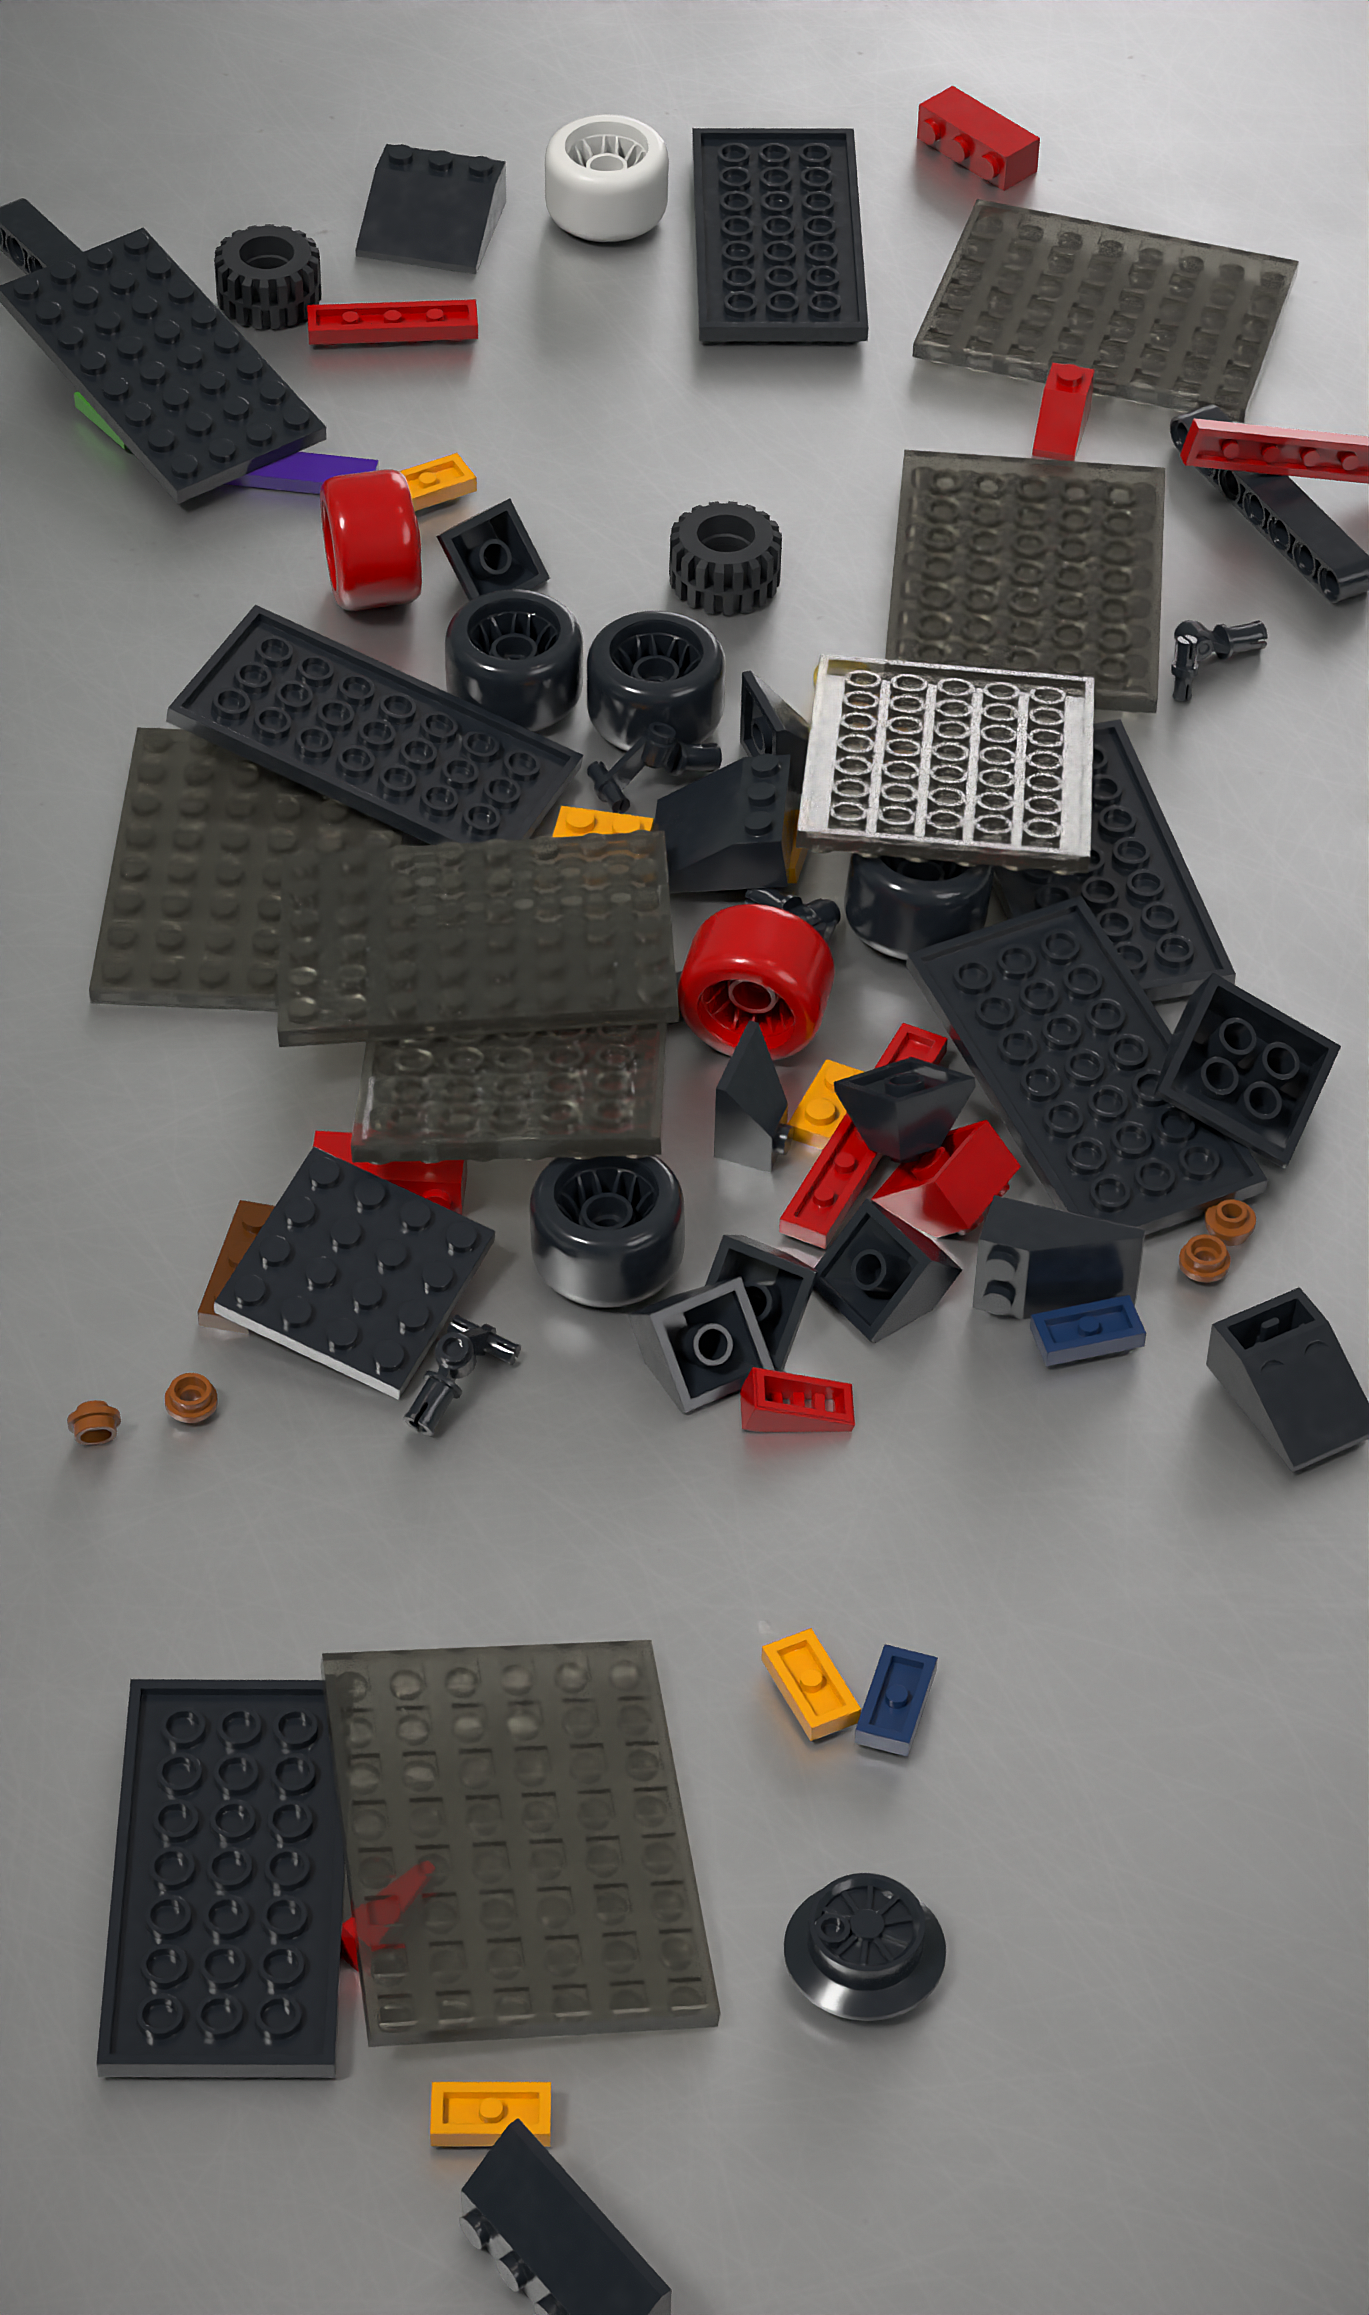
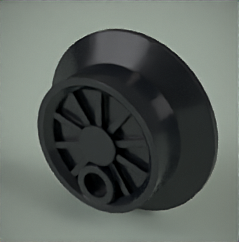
(865, 1948)

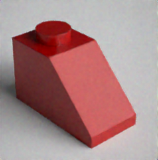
(1063, 412)

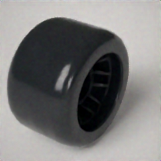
(516, 657)
(655, 671)
(912, 904)
(607, 1228)

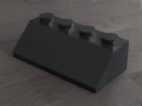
(553, 2235)

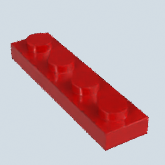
(392, 322)

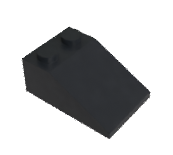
(1052, 1259)

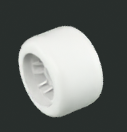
(606, 178)

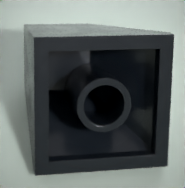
(493, 552)
(772, 726)
(751, 1106)
(905, 1106)
(883, 1272)
(775, 1286)
(701, 1342)

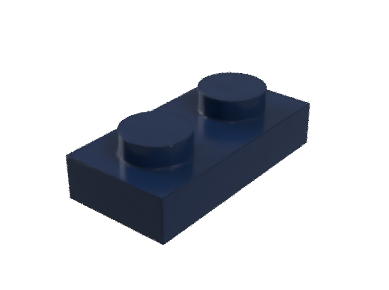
(1087, 1330)
(896, 1700)

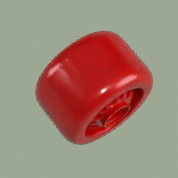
(371, 539)
(760, 969)

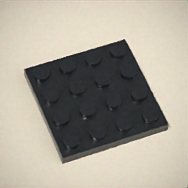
(355, 1272)

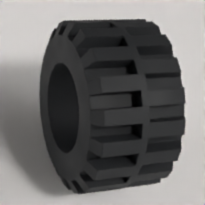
(267, 276)
(725, 557)

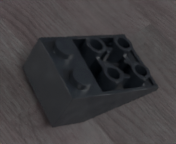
(1290, 1378)

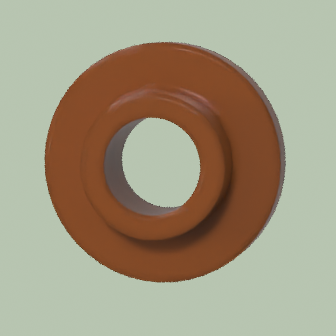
(1230, 1221)
(1204, 1258)
(191, 1398)
(94, 1423)

